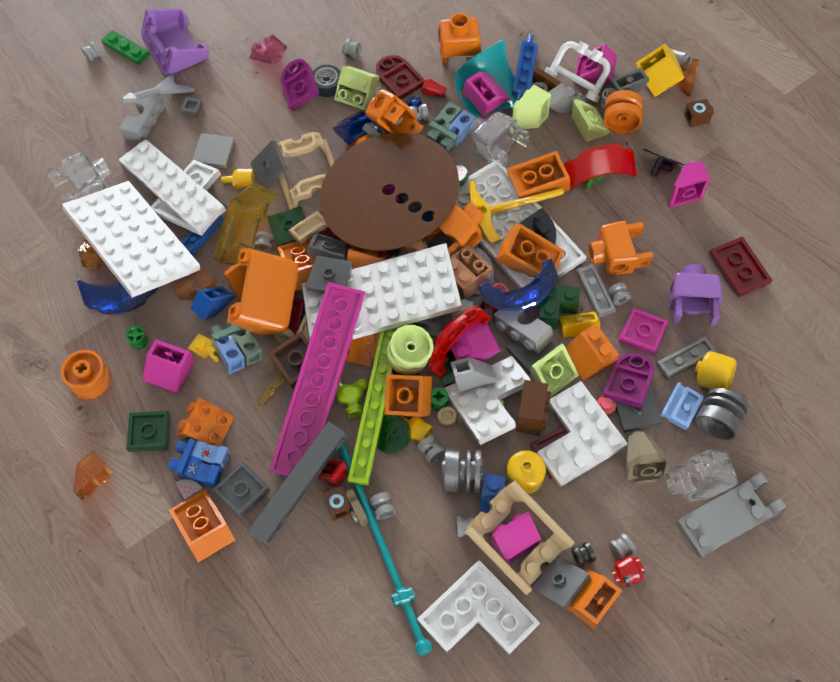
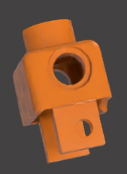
(459, 37)
(387, 109)
(461, 227)
(616, 248)

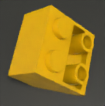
(662, 69)

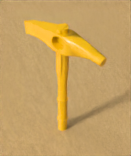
(486, 224)

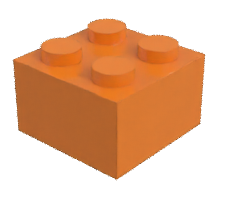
(408, 395)

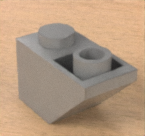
(563, 97)
(472, 373)

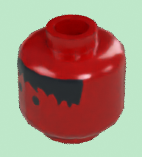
(628, 571)

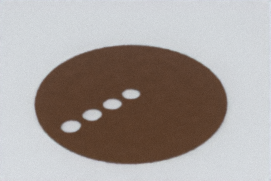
(374, 221)

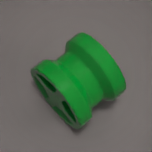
(134, 333)
(438, 403)

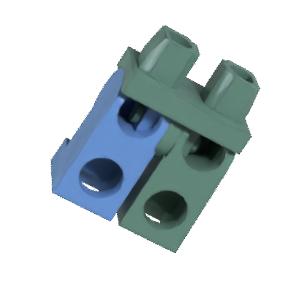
(450, 126)
(235, 347)

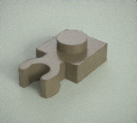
(357, 512)

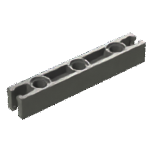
(297, 483)

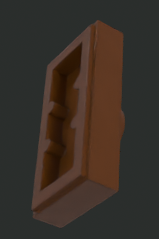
(541, 76)

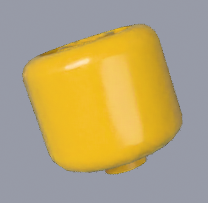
(715, 371)
(527, 470)

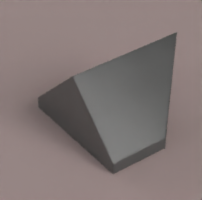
(631, 81)

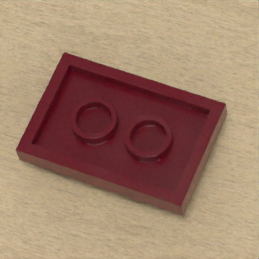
(740, 266)

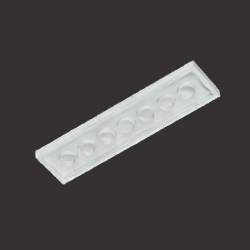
(172, 185)

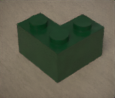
(560, 300)

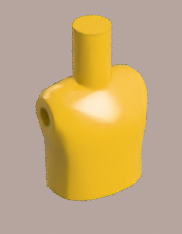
(240, 178)
(419, 428)

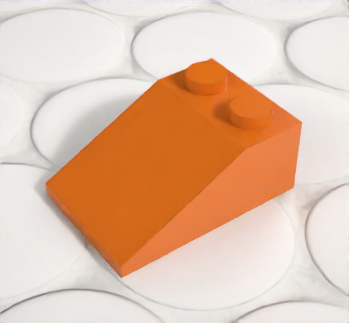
(539, 175)
(526, 251)
(299, 254)
(201, 525)

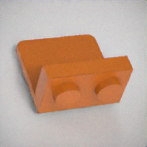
(363, 349)
(205, 423)

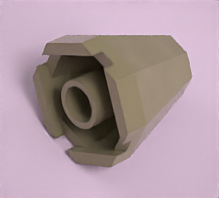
(644, 459)

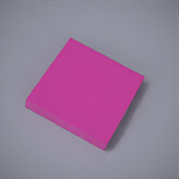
(643, 331)

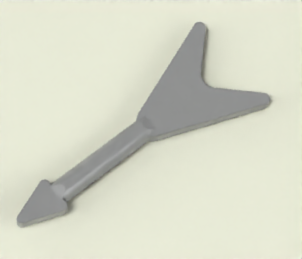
(167, 86)

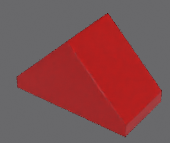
(334, 473)

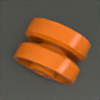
(623, 112)
(85, 374)

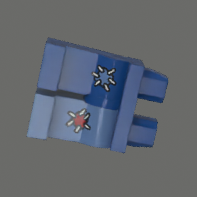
(200, 462)

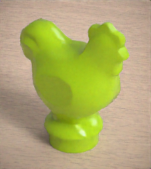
(351, 396)

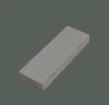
(595, 290)
(684, 358)

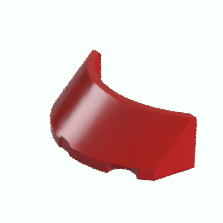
(599, 162)
(451, 333)

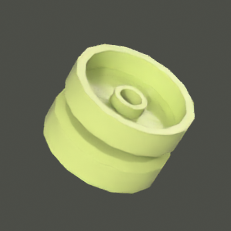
(409, 349)

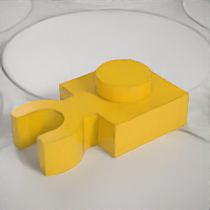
(203, 347)

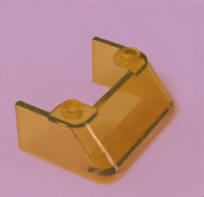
(242, 222)

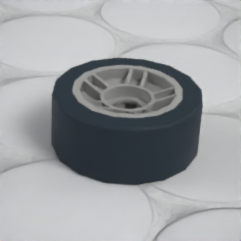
(327, 79)

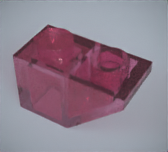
(268, 50)

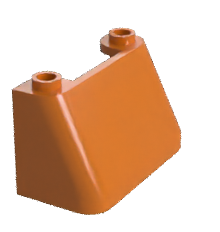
(265, 294)

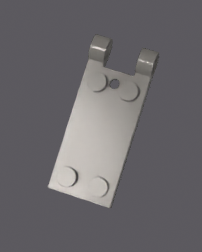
(728, 516)

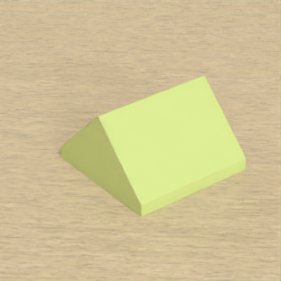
(588, 120)
(554, 369)

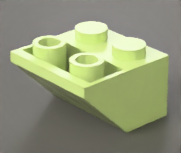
(356, 87)
(532, 108)

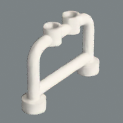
(595, 55)

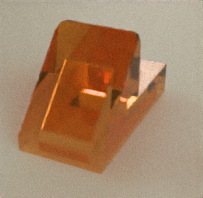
(689, 76)

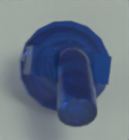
(414, 101)

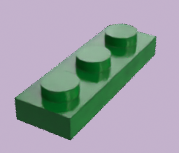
(125, 47)

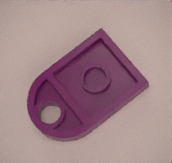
(298, 85)
(630, 382)

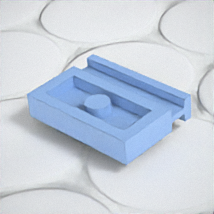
(682, 406)

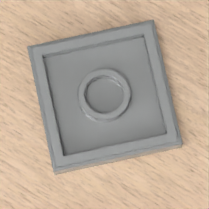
(214, 150)

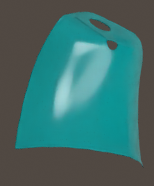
(492, 61)

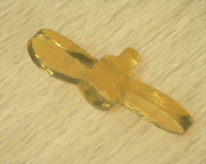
(270, 390)

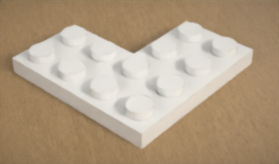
(205, 177)
(481, 405)
(589, 439)
(481, 600)

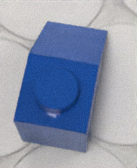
(211, 301)
(491, 487)

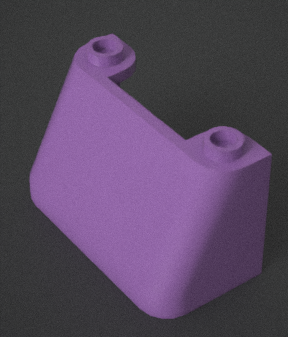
(169, 41)

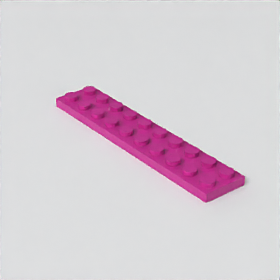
(318, 375)

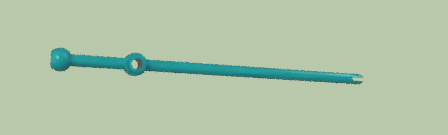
(402, 595)

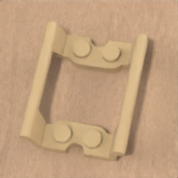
(305, 187)
(543, 552)

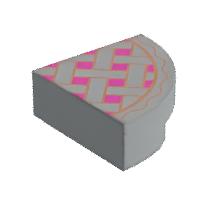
(188, 488)

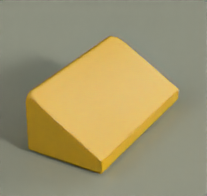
(575, 324)

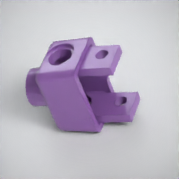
(695, 294)

